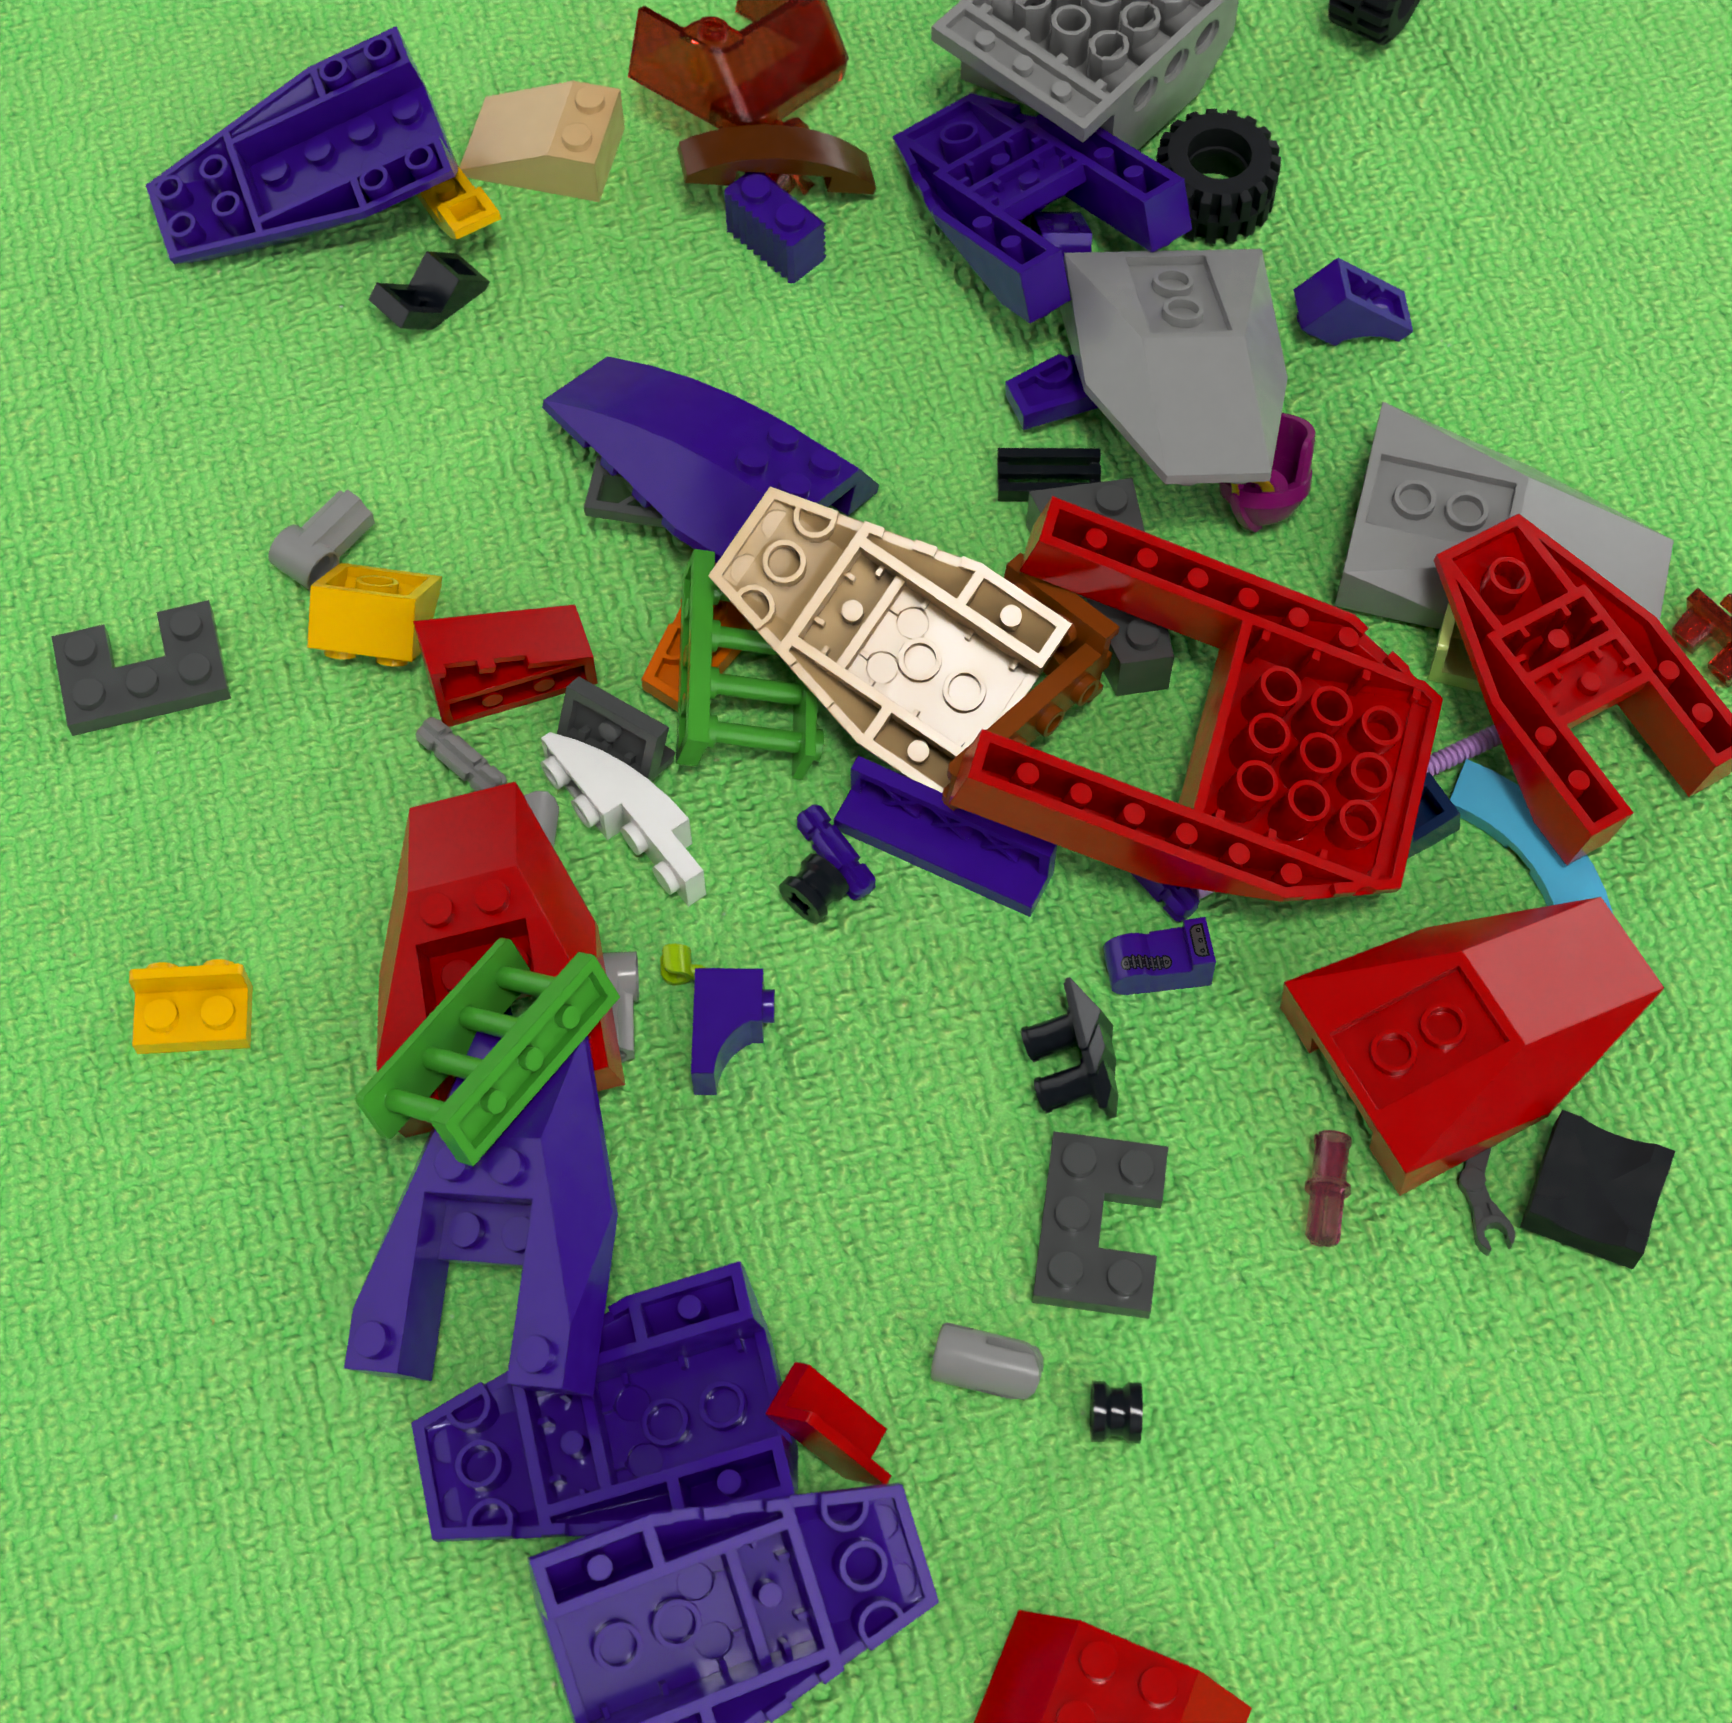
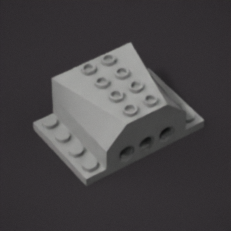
(1091, 60)

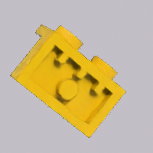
(191, 1007)

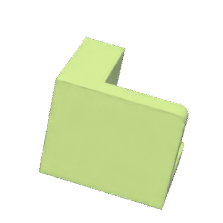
(1450, 658)

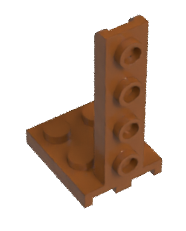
(1071, 672)

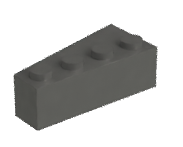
(1141, 649)

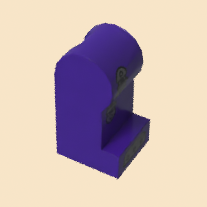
(1161, 959)

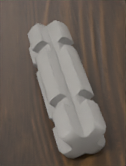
(458, 755)

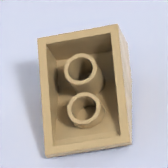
(548, 139)

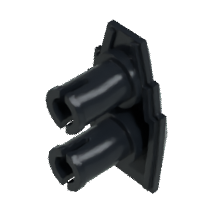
(1091, 1031)

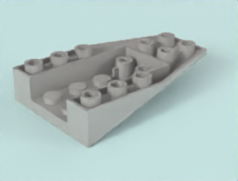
(1181, 357)
(1439, 489)

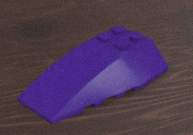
(698, 450)
(667, 1426)
(728, 1604)

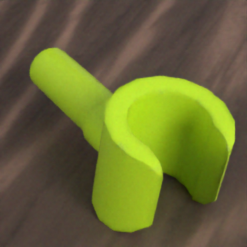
(676, 964)

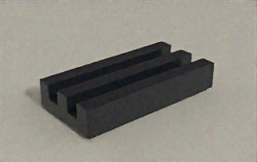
(1047, 467)

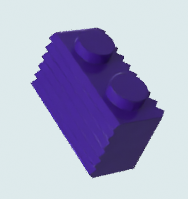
(774, 225)

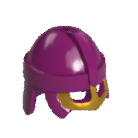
(1290, 480)

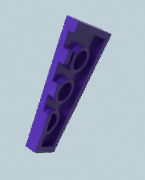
(1048, 392)

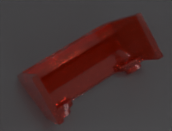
(743, 74)

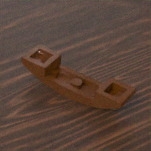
(777, 149)

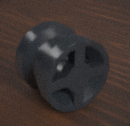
(814, 888)
(1116, 1411)

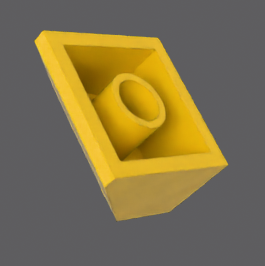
(370, 612)

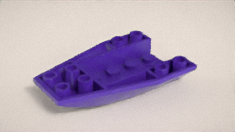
(308, 157)

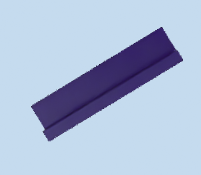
(993, 862)

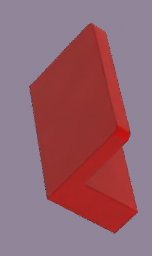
(829, 1424)

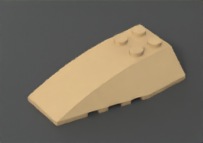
(887, 629)

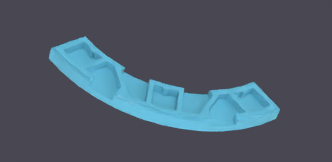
(1502, 812)

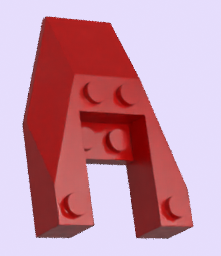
(1557, 650)
(464, 879)

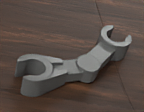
(1484, 1211)

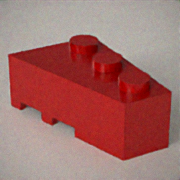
(502, 659)

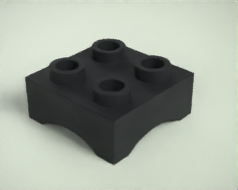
(1597, 1190)

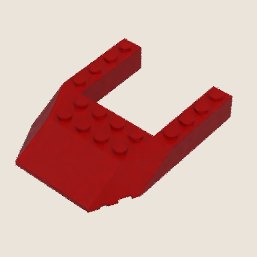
(1301, 751)

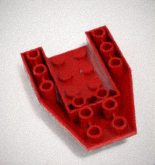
(1471, 1027)

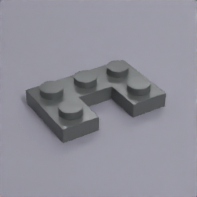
(107, 696)
(1069, 1263)

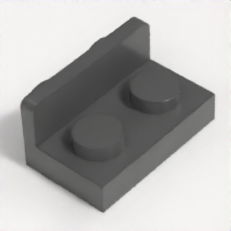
(615, 728)

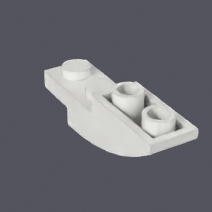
(626, 802)

